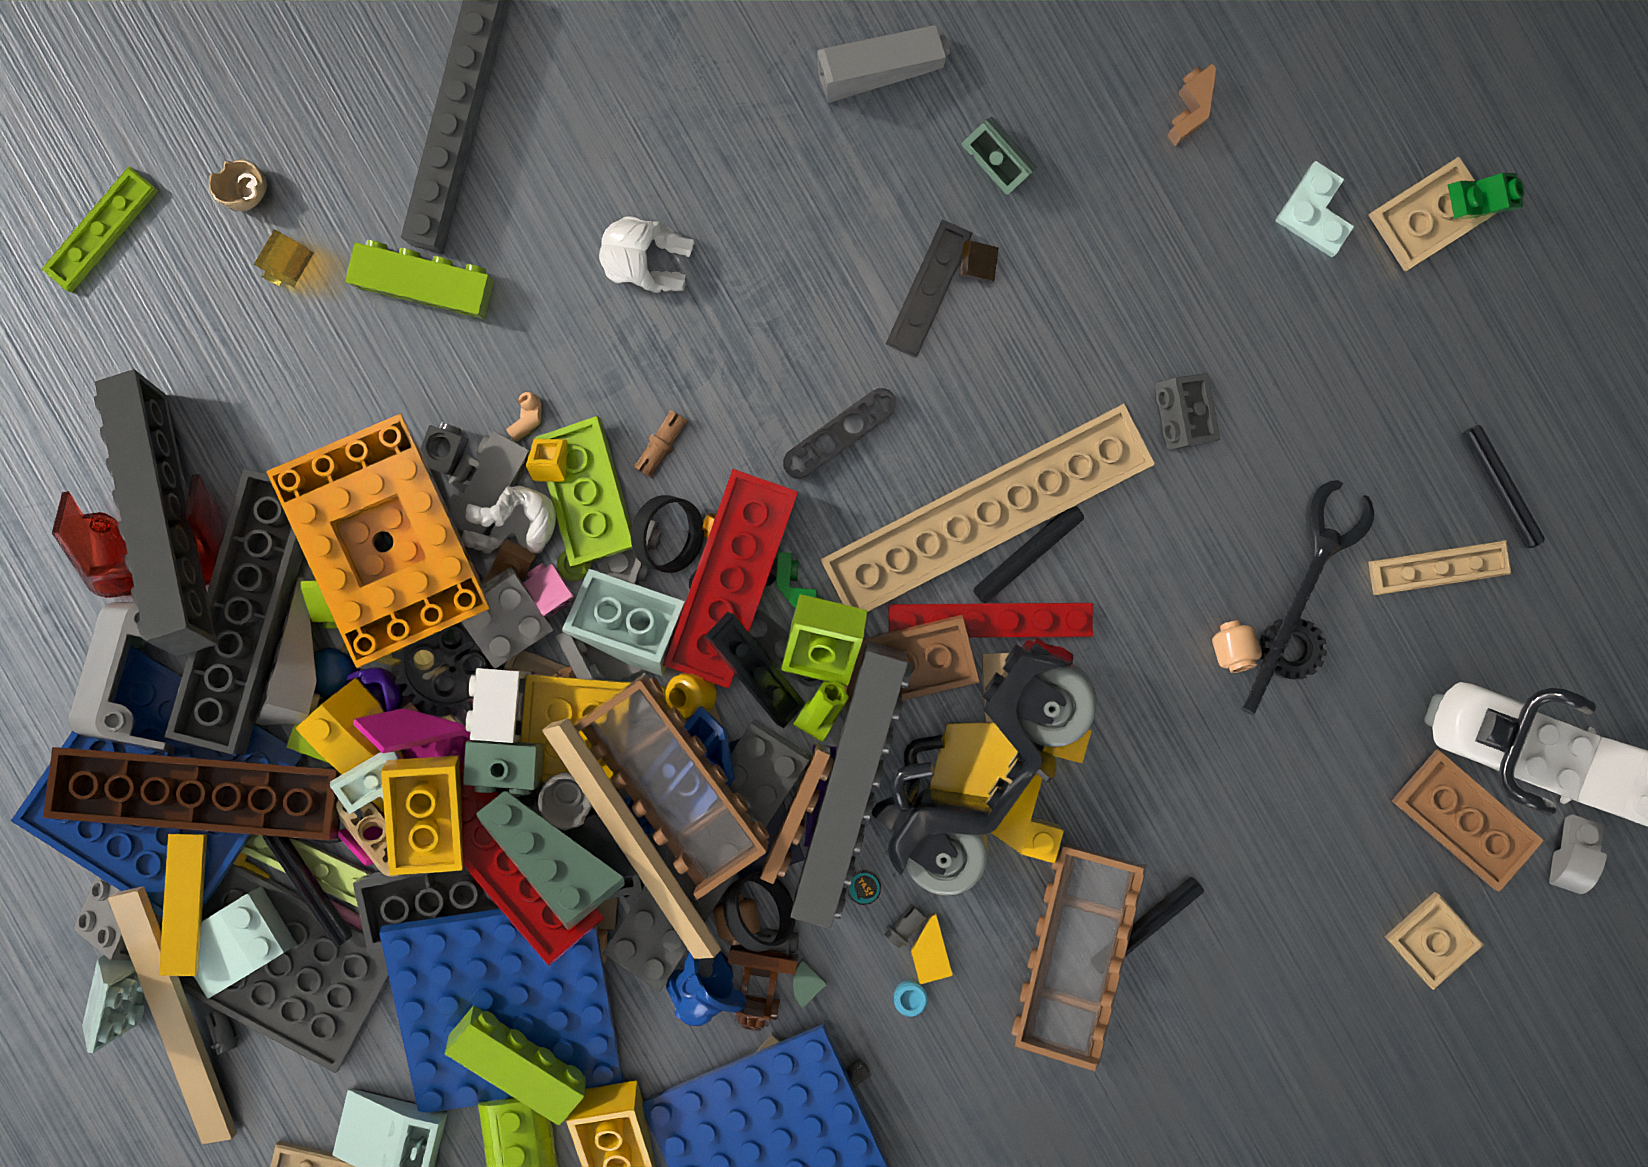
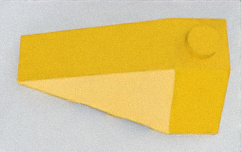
(333, 732)

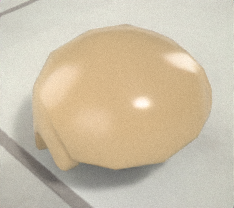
(238, 185)

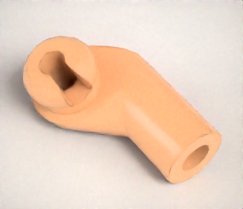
(529, 416)

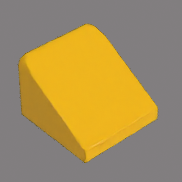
(547, 460)

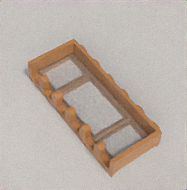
(674, 784)
(1079, 956)

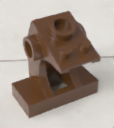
(766, 964)

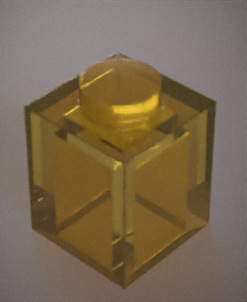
(283, 259)

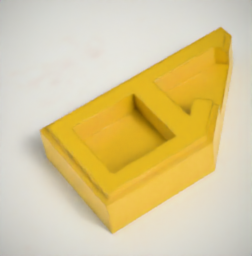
(930, 953)

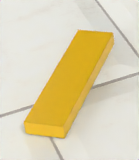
(183, 905)

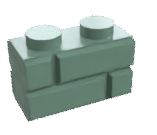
(999, 155)

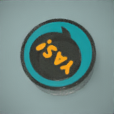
(864, 887)

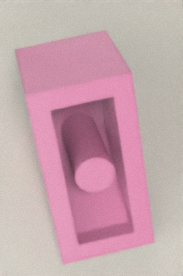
(548, 589)

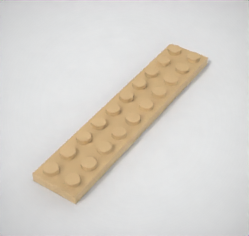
(988, 511)

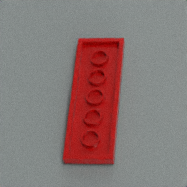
(731, 571)
(509, 887)

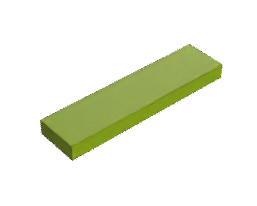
(99, 229)

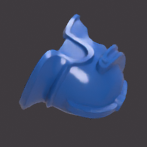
(703, 997)

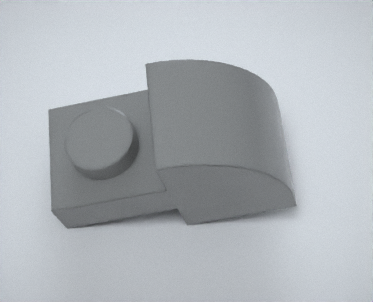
(1580, 859)

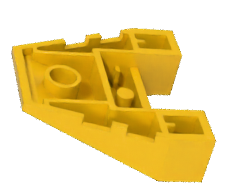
(972, 763)

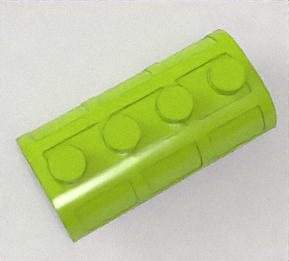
(516, 1135)

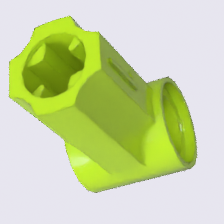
(822, 711)

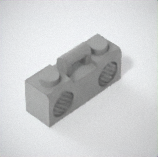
(498, 466)

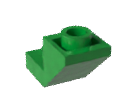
(1486, 196)
(786, 572)

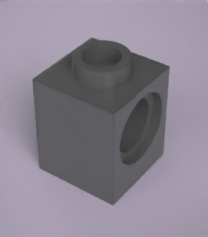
(458, 444)

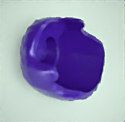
(381, 685)

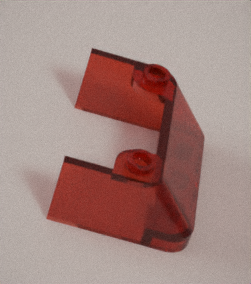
(99, 550)

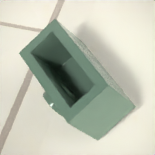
(503, 766)

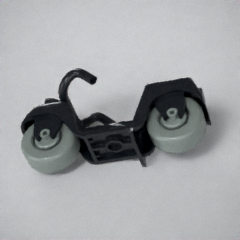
(943, 833)

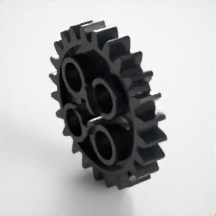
(424, 689)

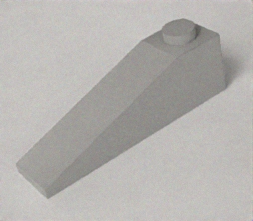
(292, 683)

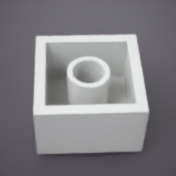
(496, 705)

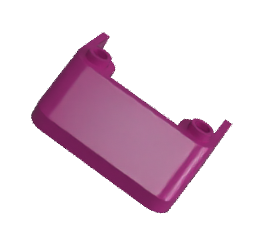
(420, 737)

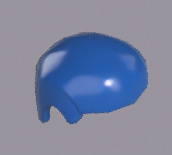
(331, 671)

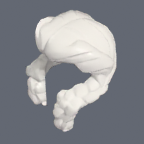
(625, 254)
(517, 514)

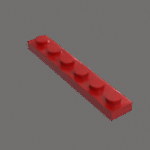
(1001, 619)

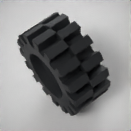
(1312, 655)

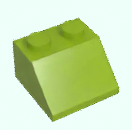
(824, 639)

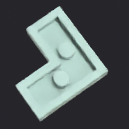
(1307, 212)
(362, 782)

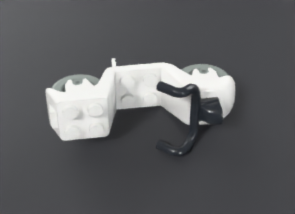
(1542, 750)

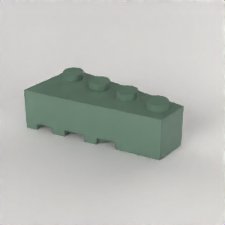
(554, 864)

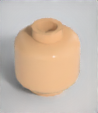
(1236, 646)

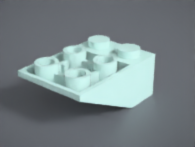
(112, 1003)
(387, 1132)

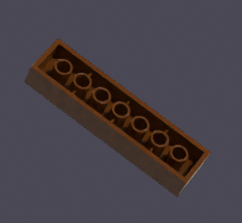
(191, 794)

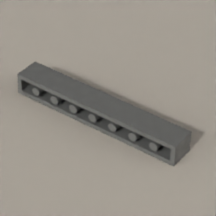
(454, 123)

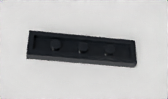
(928, 289)
(755, 669)

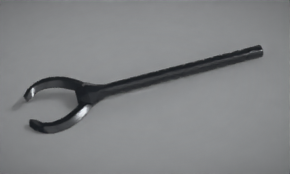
(1326, 545)

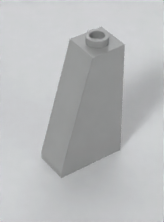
(880, 61)

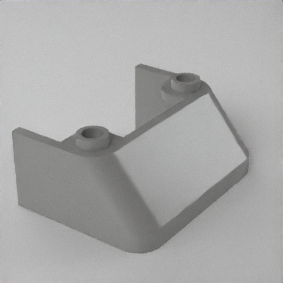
(93, 707)

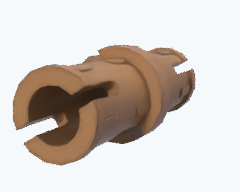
(660, 443)

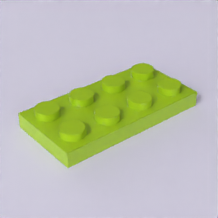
(590, 498)

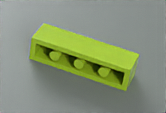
(420, 280)
(516, 1065)

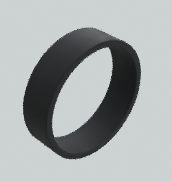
(693, 542)
(736, 924)

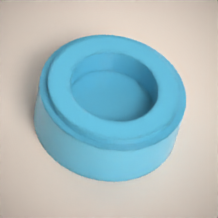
(910, 998)

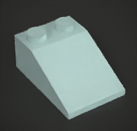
(624, 620)
(240, 941)

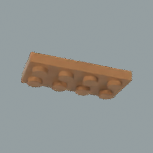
(938, 655)
(1467, 820)
(793, 825)

